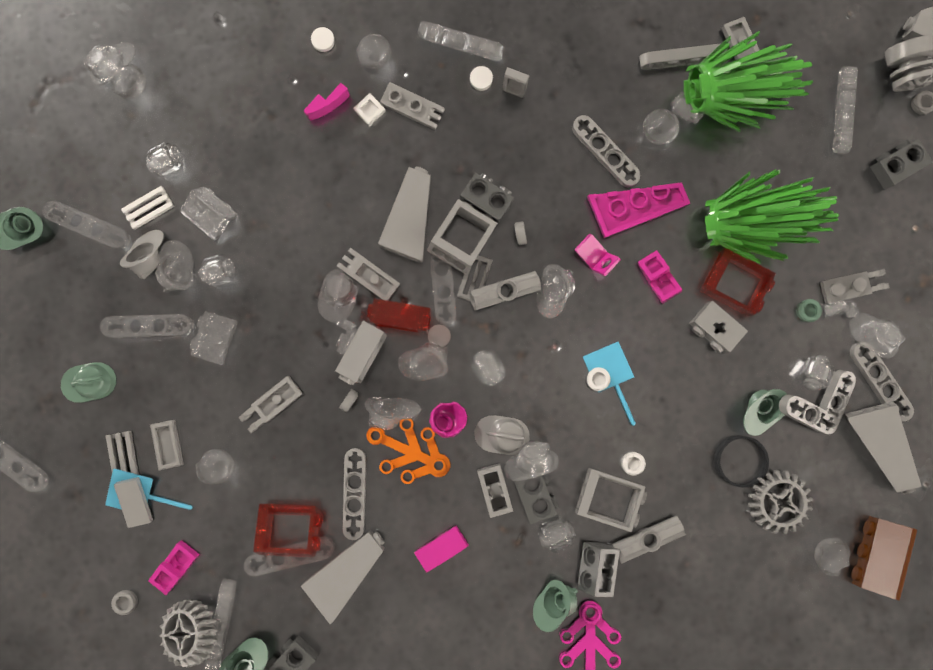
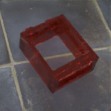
(717, 270)
(399, 316)
(264, 529)

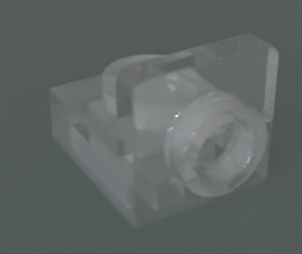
(345, 339)

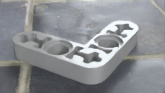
(825, 410)

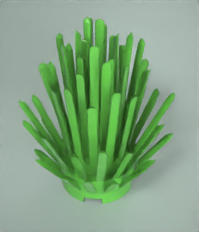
(743, 82)
(757, 219)

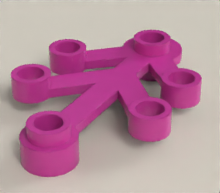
(590, 641)

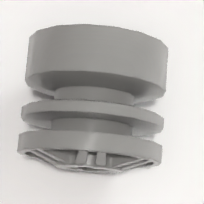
(912, 62)

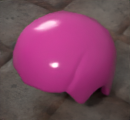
(448, 419)

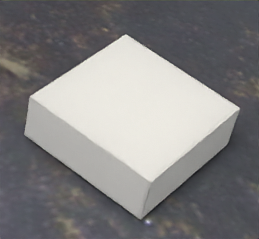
(369, 109)

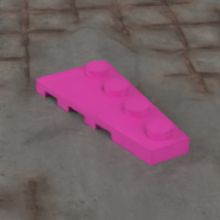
(630, 208)

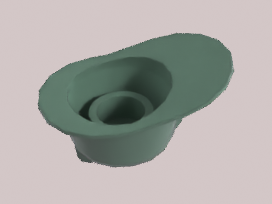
(19, 227)
(88, 382)
(763, 411)
(554, 605)
(248, 656)

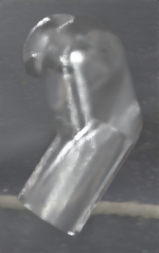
(841, 306)

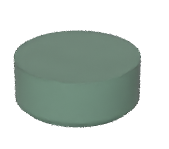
(809, 310)

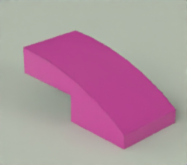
(321, 107)
(659, 277)
(441, 548)
(173, 567)

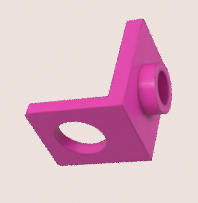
(595, 255)

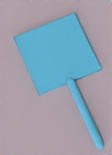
(614, 361)
(146, 482)

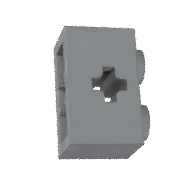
(729, 331)
(495, 490)

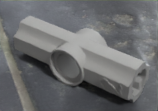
(518, 286)
(663, 533)

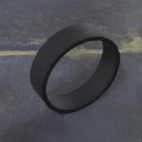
(765, 461)

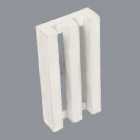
(143, 200)

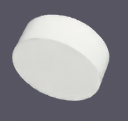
(322, 39)
(481, 78)
(598, 379)
(633, 463)

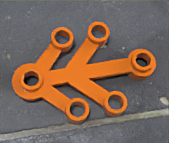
(412, 453)

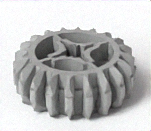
(785, 494)
(188, 633)

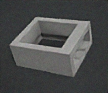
(450, 253)
(360, 353)
(638, 498)

